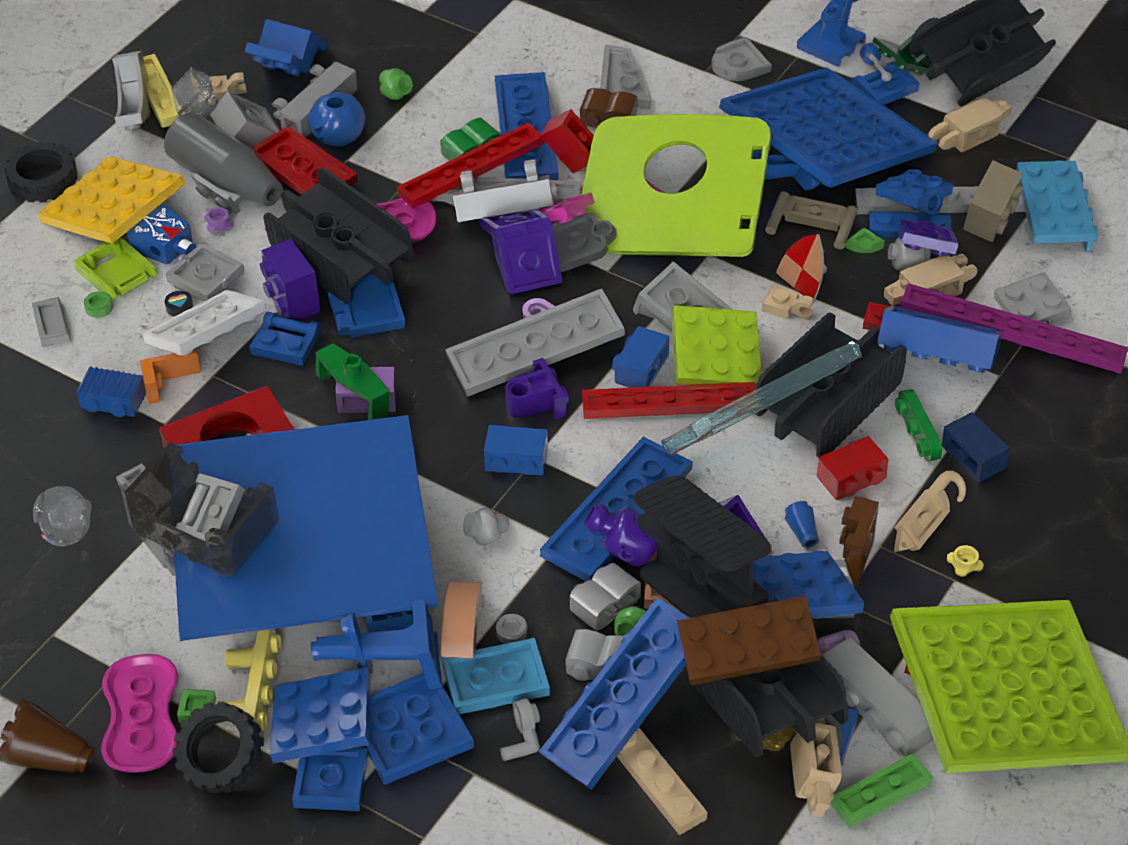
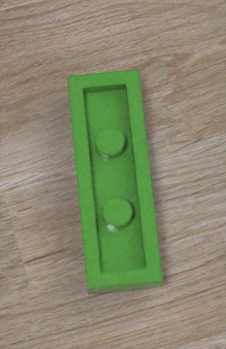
(881, 790)

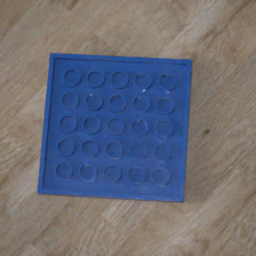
(830, 126)

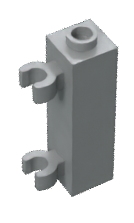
(334, 79)
(504, 197)

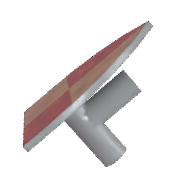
(804, 266)

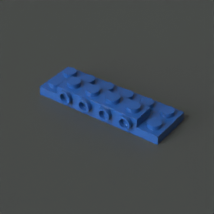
(619, 696)

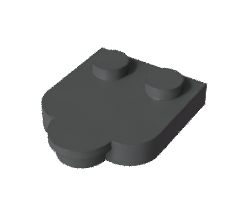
(582, 240)

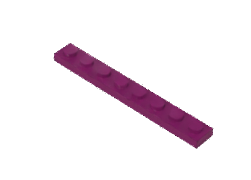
(1018, 328)

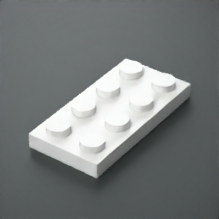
(204, 322)

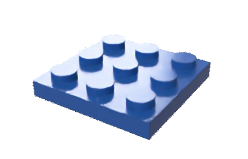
(811, 576)
(321, 715)
(413, 729)

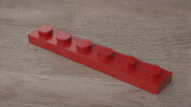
(479, 160)
(661, 399)

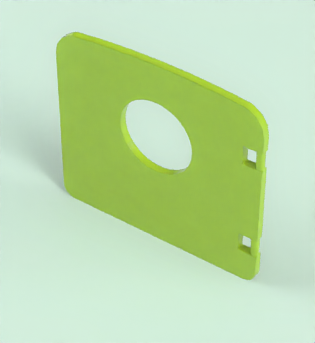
(685, 223)

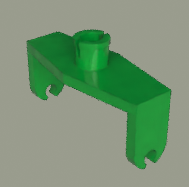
(354, 375)

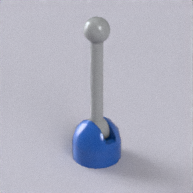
(873, 59)

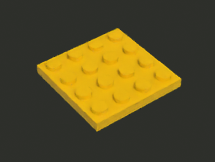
(111, 199)

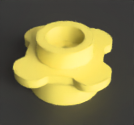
(965, 560)

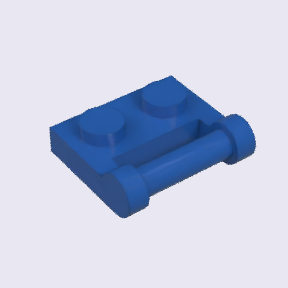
(899, 86)
(282, 345)

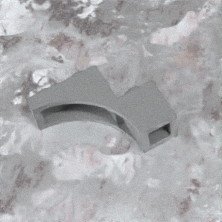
(132, 96)

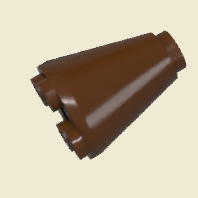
(42, 742)

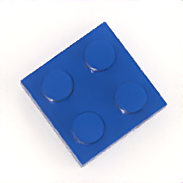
(331, 780)

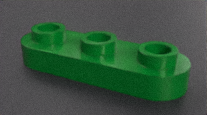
(918, 425)

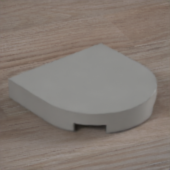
(739, 61)

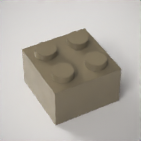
(994, 201)

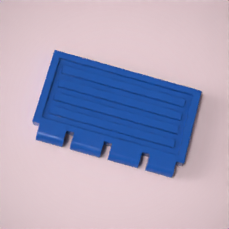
(371, 310)

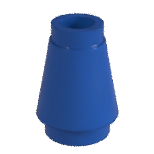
(802, 522)

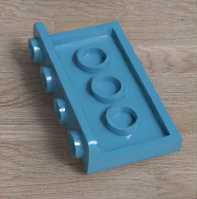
(1057, 203)

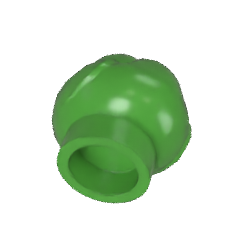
(395, 83)
(627, 619)

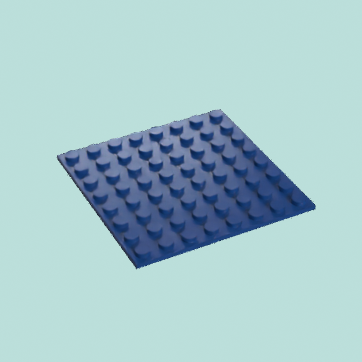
(343, 537)

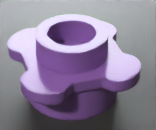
(218, 220)

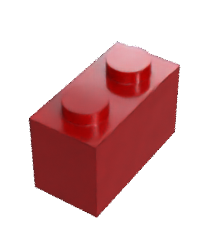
(569, 140)
(852, 468)

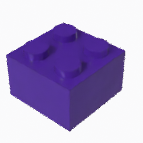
(289, 281)

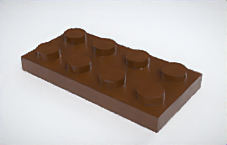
(748, 640)

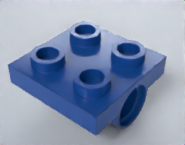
(916, 190)

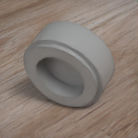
(511, 628)

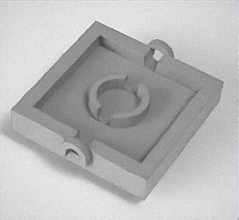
(204, 272)
(1033, 299)

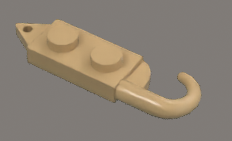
(927, 513)

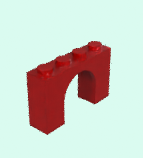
(250, 413)

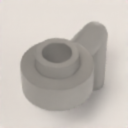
(525, 716)

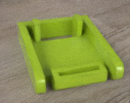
(118, 274)

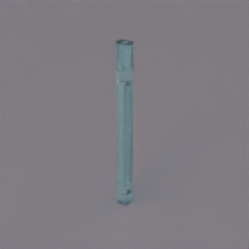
(761, 398)

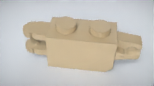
(971, 124)
(939, 274)
(817, 767)

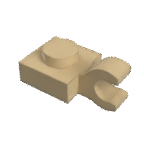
(222, 85)
(787, 302)

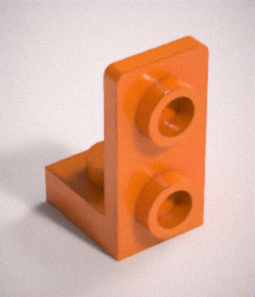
(167, 367)

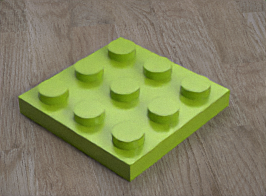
(715, 345)

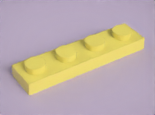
(159, 92)

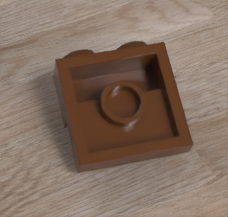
(858, 535)

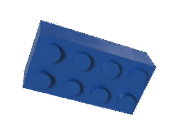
(940, 337)

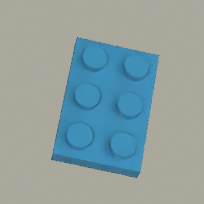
(496, 676)

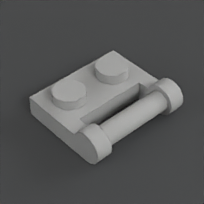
(217, 508)

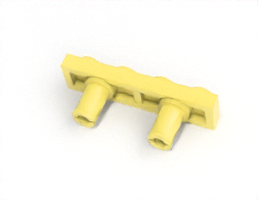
(262, 672)

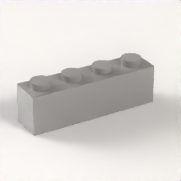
(880, 698)

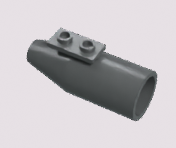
(220, 163)

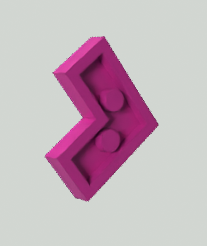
(566, 209)

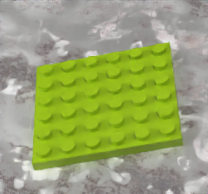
(1009, 686)

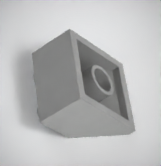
(243, 119)

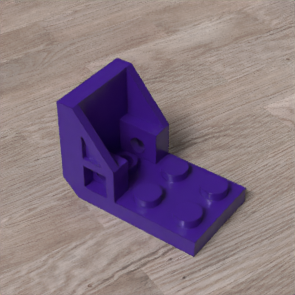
(524, 249)

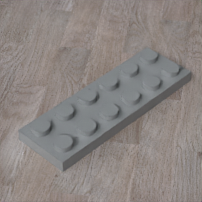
(546, 335)

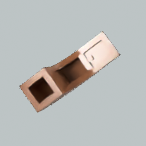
(461, 619)

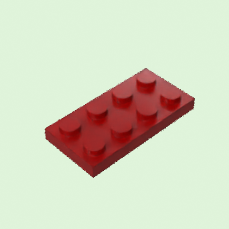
(297, 159)

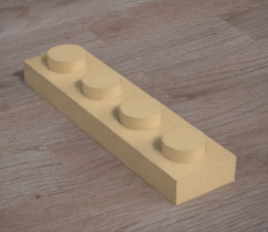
(661, 783)

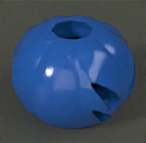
(337, 119)

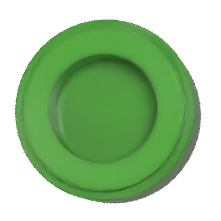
(98, 304)

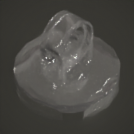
(62, 515)

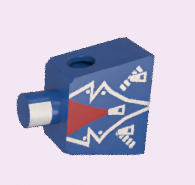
(161, 235)

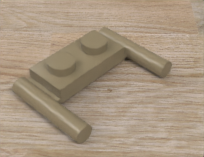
(814, 214)

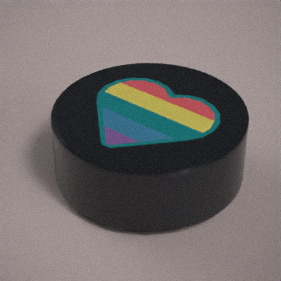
(178, 302)

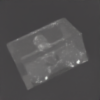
(194, 94)

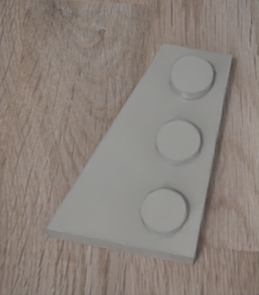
(621, 74)

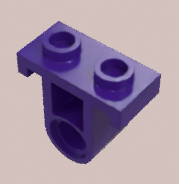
(536, 392)

